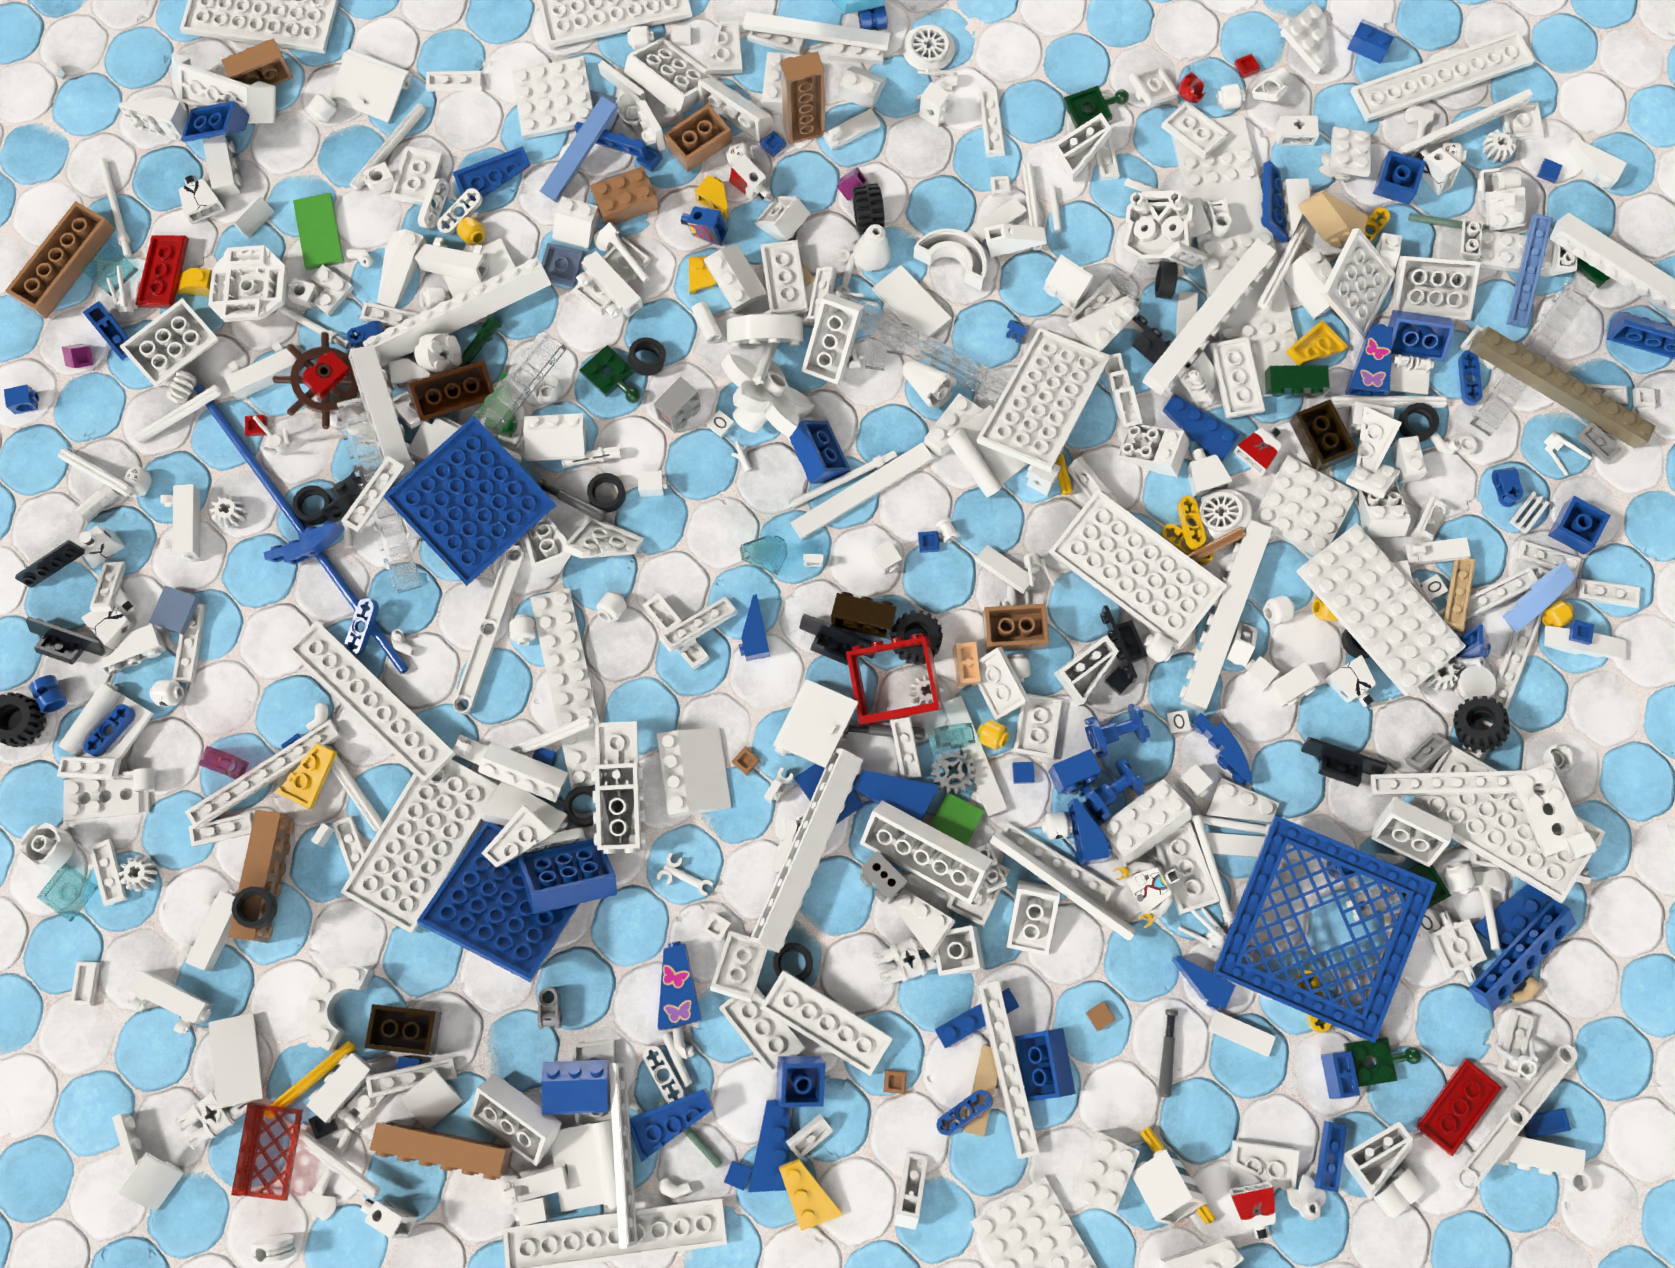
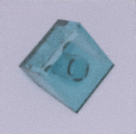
(766, 553)

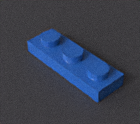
(1331, 1156)

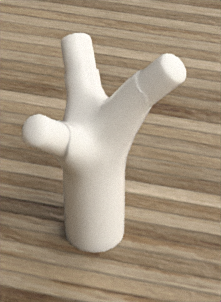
(742, 456)

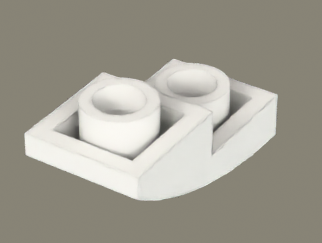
(994, 878)

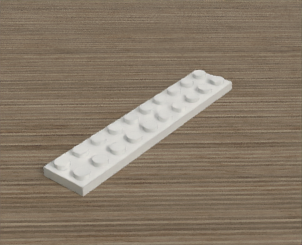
(1442, 76)
(567, 679)
(371, 702)
(597, 1236)

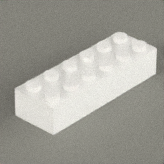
(926, 851)

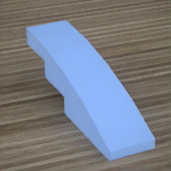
(1540, 596)

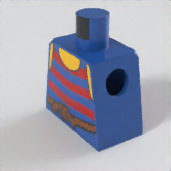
(706, 224)

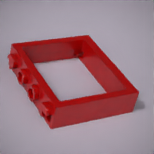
(857, 684)

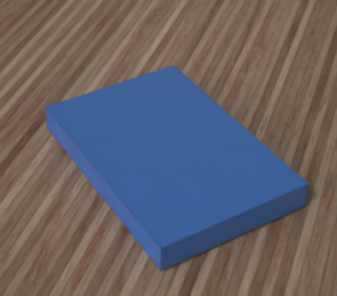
(808, 783)

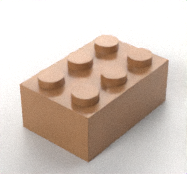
(258, 63)
(698, 137)
(624, 196)
(1015, 627)

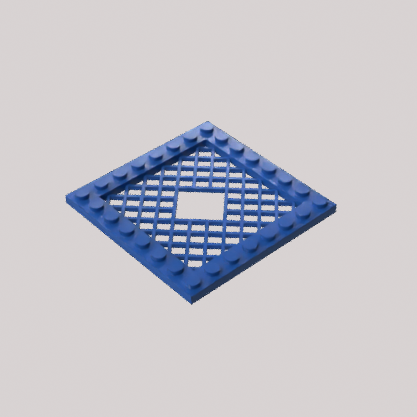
(1390, 966)

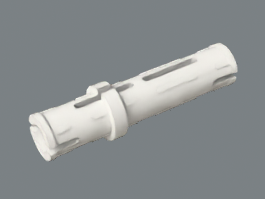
(600, 454)

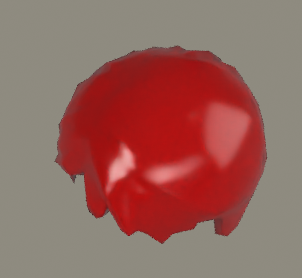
(1191, 88)

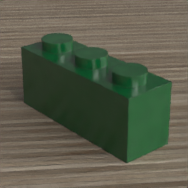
(1297, 380)

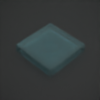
(105, 267)
(67, 892)

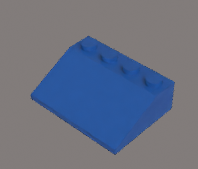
(566, 876)

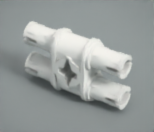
(904, 971)
(211, 1126)

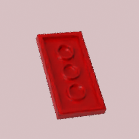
(162, 271)
(1458, 1107)

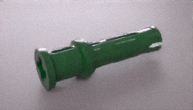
(483, 335)

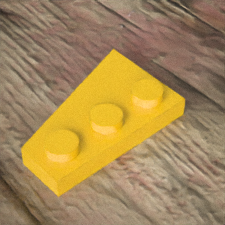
(699, 275)
(1316, 344)
(308, 779)
(807, 1197)

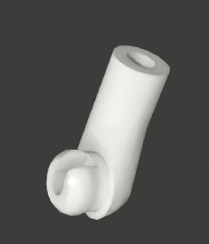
(1444, 447)
(1392, 859)
(679, 1044)
(673, 1191)

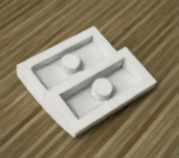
(431, 1099)
(150, 1182)

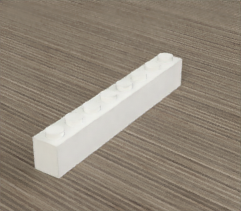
(1615, 261)

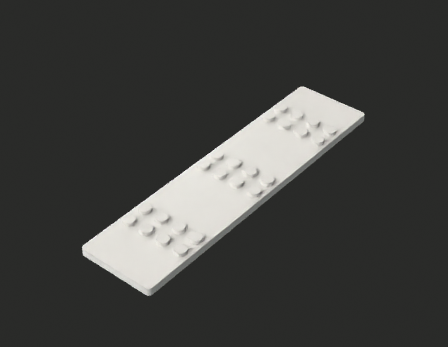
(1233, 175)

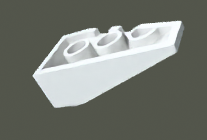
(398, 266)

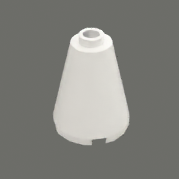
(872, 249)
(929, 383)

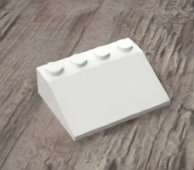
(667, 74)
(1435, 286)
(169, 343)
(693, 771)

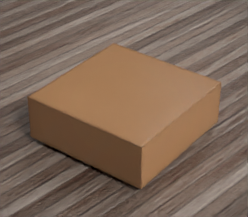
(746, 761)
(1100, 1016)
(895, 1082)

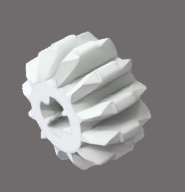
(1499, 146)
(181, 387)
(220, 509)
(1447, 680)
(918, 694)
(144, 875)

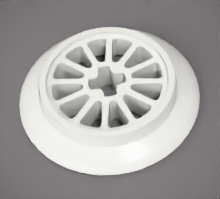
(920, 62)
(1242, 517)

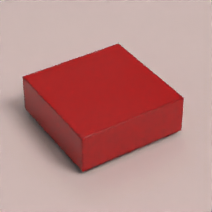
(1247, 65)
(253, 428)

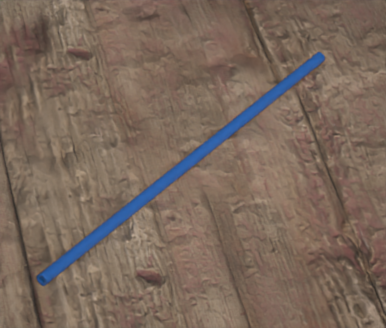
(299, 526)

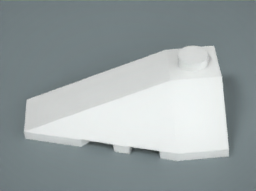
(546, 548)

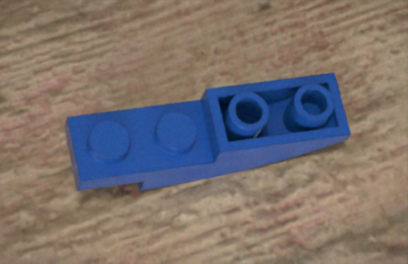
(310, 544)
(1231, 754)

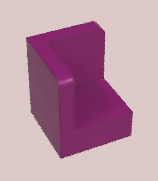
(851, 179)
(77, 355)

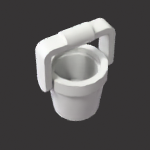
(1273, 86)
(1499, 181)

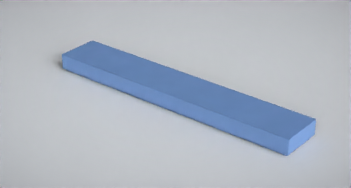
(579, 149)
(1529, 270)

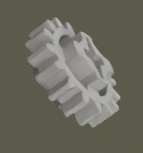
(960, 777)

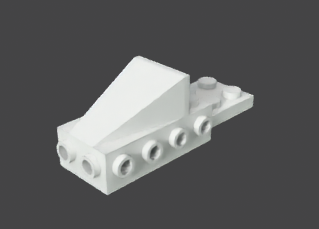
(618, 788)

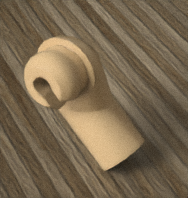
(1528, 992)

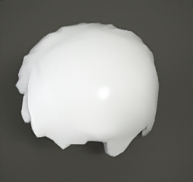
(628, 108)
(548, 389)
(1560, 757)

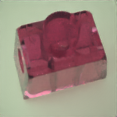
(221, 762)

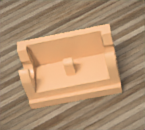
(966, 664)

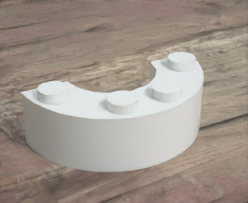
(956, 245)
(764, 327)
(323, 1000)

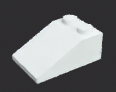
(1033, 917)

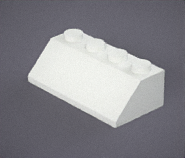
(735, 108)
(514, 1119)

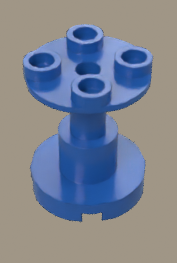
(1109, 732)
(1100, 799)

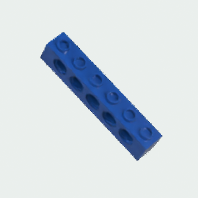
(1522, 955)

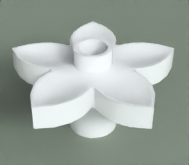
(765, 402)

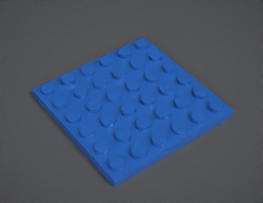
(470, 500)
(490, 911)

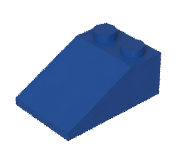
(1088, 838)

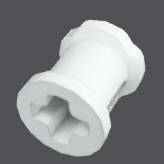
(947, 530)

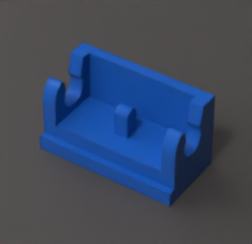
(1340, 1075)

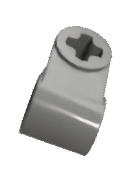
(549, 1010)

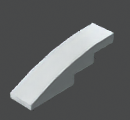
(1122, 392)
(666, 619)
(1601, 644)

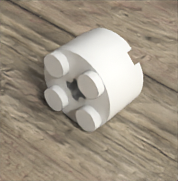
(438, 352)
(47, 846)

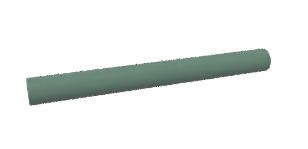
(1437, 221)
(699, 1143)

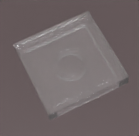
(1062, 576)

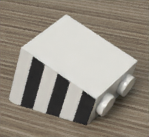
(1167, 1187)

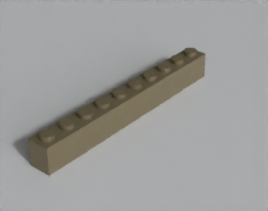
(1562, 387)

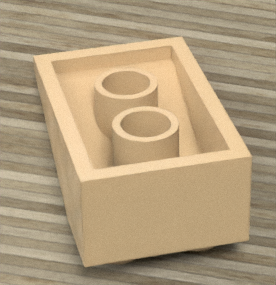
(1332, 217)

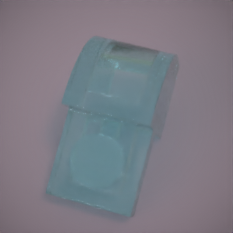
(951, 737)

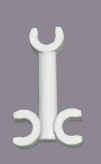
(851, 262)
(672, 869)

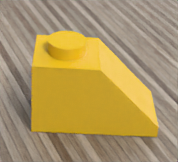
(712, 195)
(195, 282)

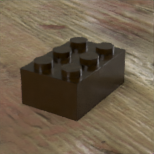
(1323, 435)
(863, 615)
(403, 1030)

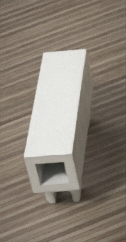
(453, 262)
(610, 282)
(259, 374)
(185, 522)
(213, 932)
(170, 997)

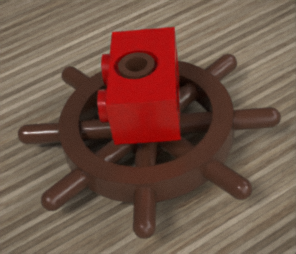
(320, 378)

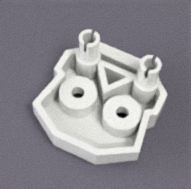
(1142, 213)

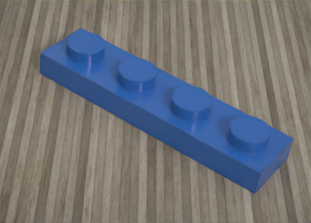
(619, 142)
(970, 1021)

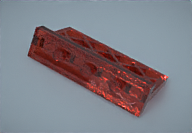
(249, 1147)

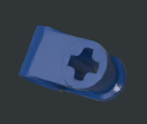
(363, 332)
(1507, 486)

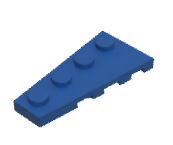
(491, 173)
(1272, 202)
(1201, 427)
(1514, 915)
(662, 1124)
(771, 1149)

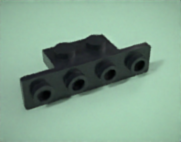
(1150, 342)
(346, 494)
(50, 564)
(831, 640)
(1126, 641)
(62, 643)
(1342, 763)

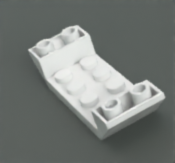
(207, 88)
(1505, 250)

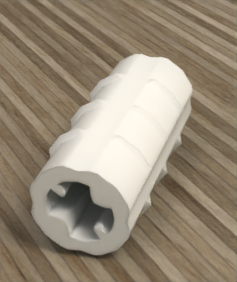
(706, 322)
(97, 502)

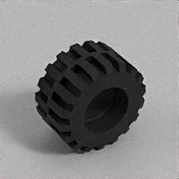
(868, 206)
(922, 622)
(1477, 709)
(30, 723)

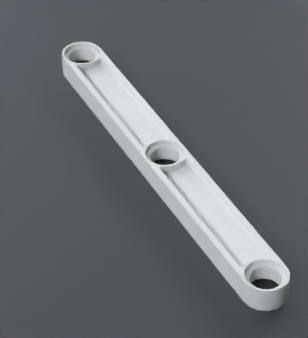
(485, 643)
(1507, 1128)

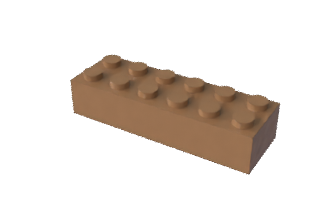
(803, 97)
(60, 260)
(263, 868)
(441, 1148)

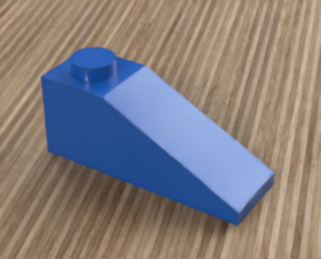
(107, 327)
(753, 635)
(1476, 643)
(1207, 985)

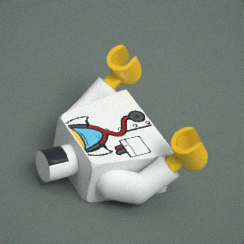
(1151, 888)

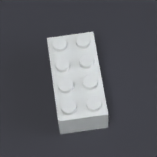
(832, 338)
(1146, 822)

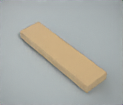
(1459, 593)
(985, 1080)

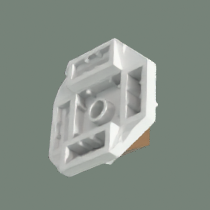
(247, 284)

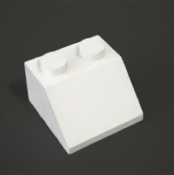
(861, 87)
(783, 217)
(575, 223)
(1068, 282)
(960, 952)

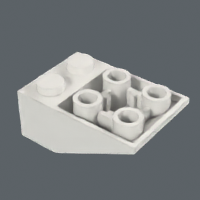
(156, 115)
(1154, 448)
(1383, 516)

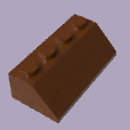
(450, 390)

